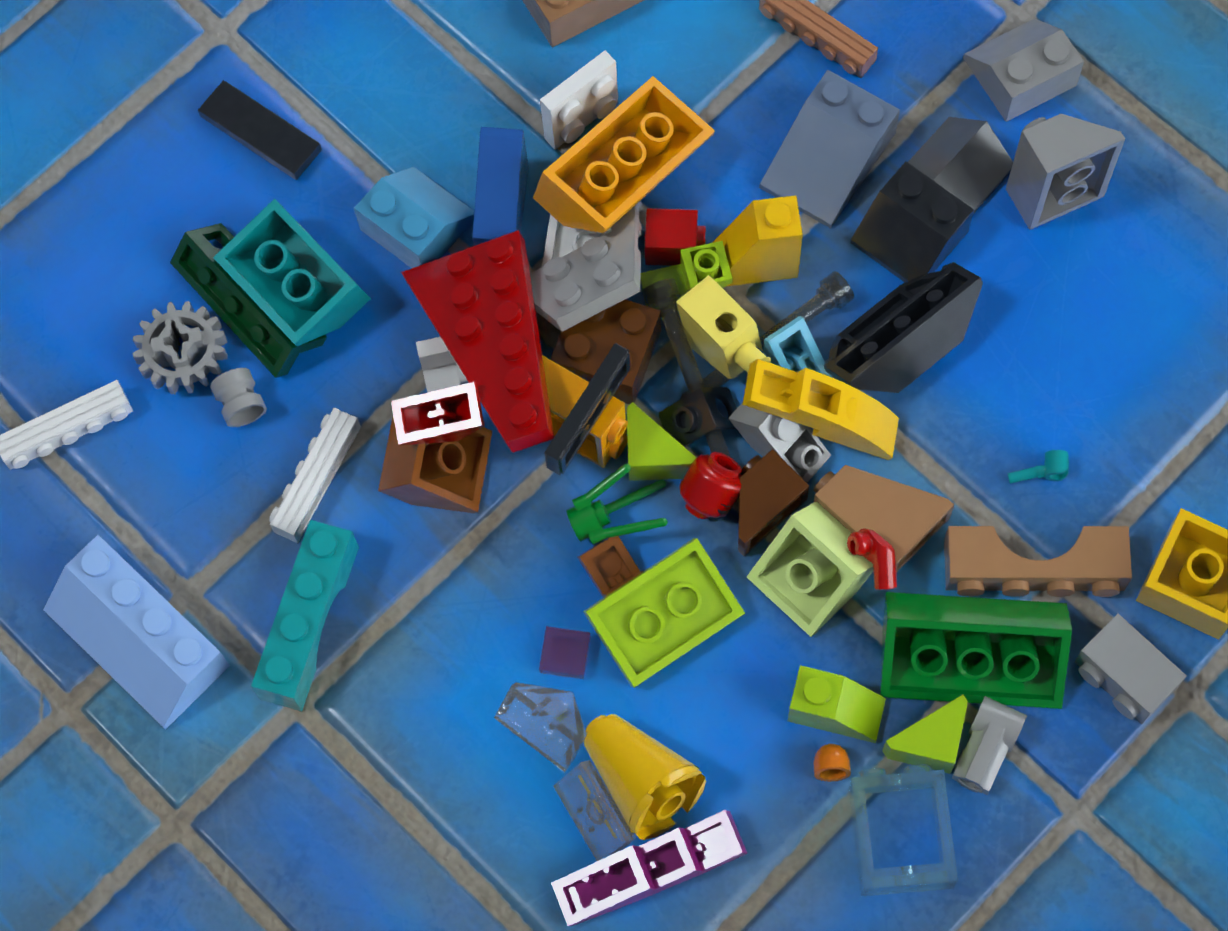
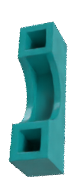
(293, 642)

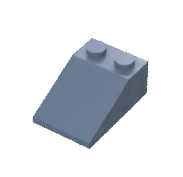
(831, 148)

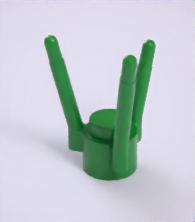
(590, 517)

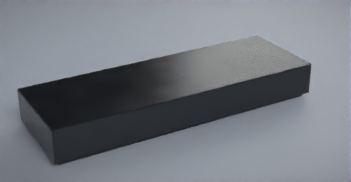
(260, 130)
(588, 409)

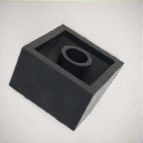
(912, 224)

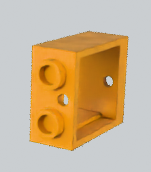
(609, 433)

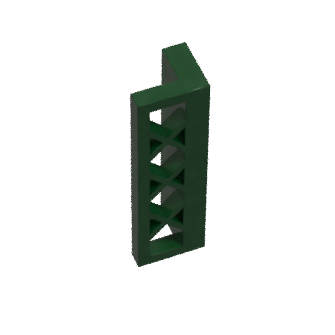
(231, 303)

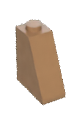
(892, 509)

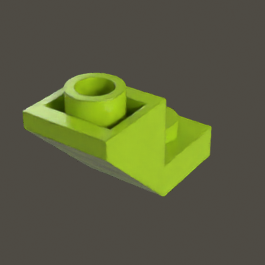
(694, 267)

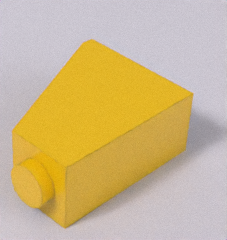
(764, 241)

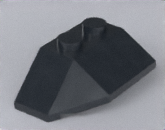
(906, 331)

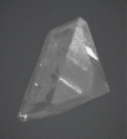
(545, 721)

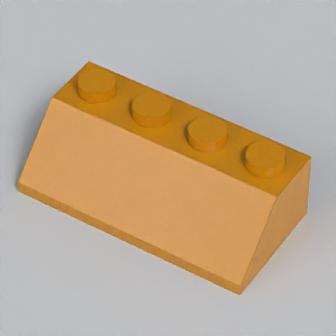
(621, 159)

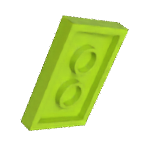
(664, 612)

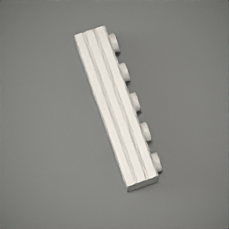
(64, 425)
(314, 475)

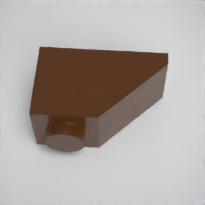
(767, 498)

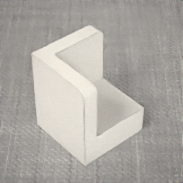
(438, 365)

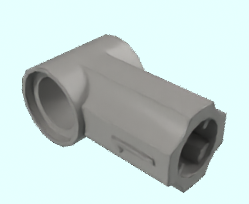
(991, 737)

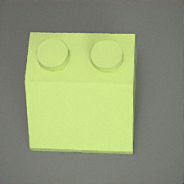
(810, 568)

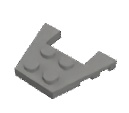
(592, 276)

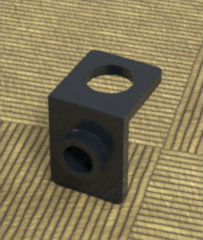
(697, 414)

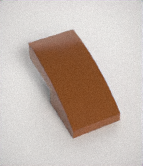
(609, 565)

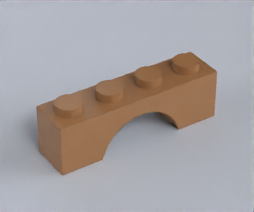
(981, 562)

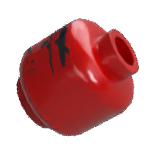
(711, 485)

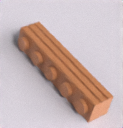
(823, 32)

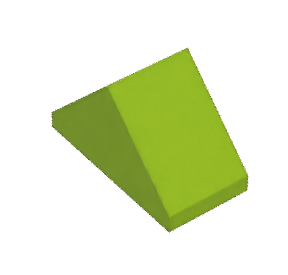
(653, 450)
(931, 739)

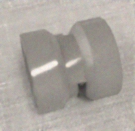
(238, 397)

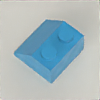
(412, 217)

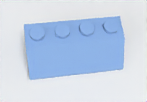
(133, 632)

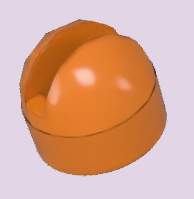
(831, 763)

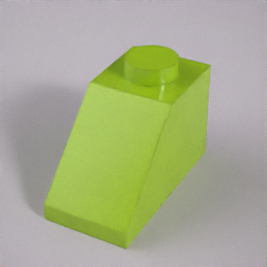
(835, 705)

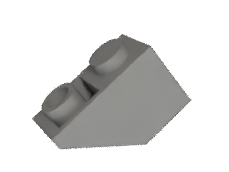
(787, 438)

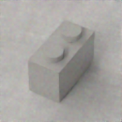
(1129, 669)

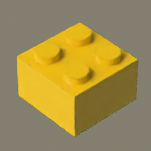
(1191, 575)

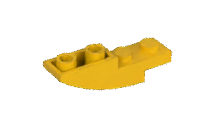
(825, 404)

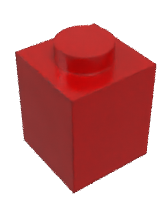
(669, 233)

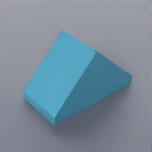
(794, 348)

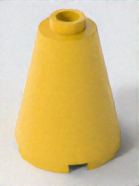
(642, 775)

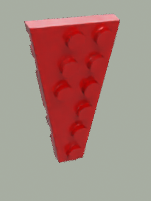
(490, 326)

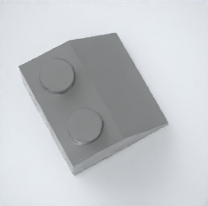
(1025, 67)

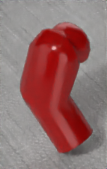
(879, 553)

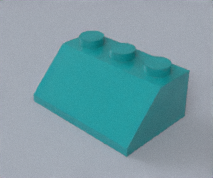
(291, 276)

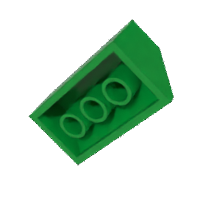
(975, 649)

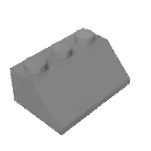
(1061, 167)

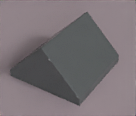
(964, 160)

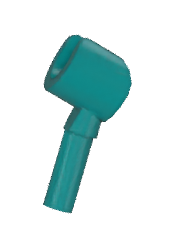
(1054, 469)

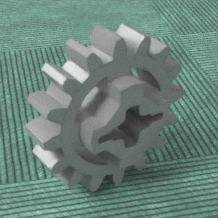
(198, 351)

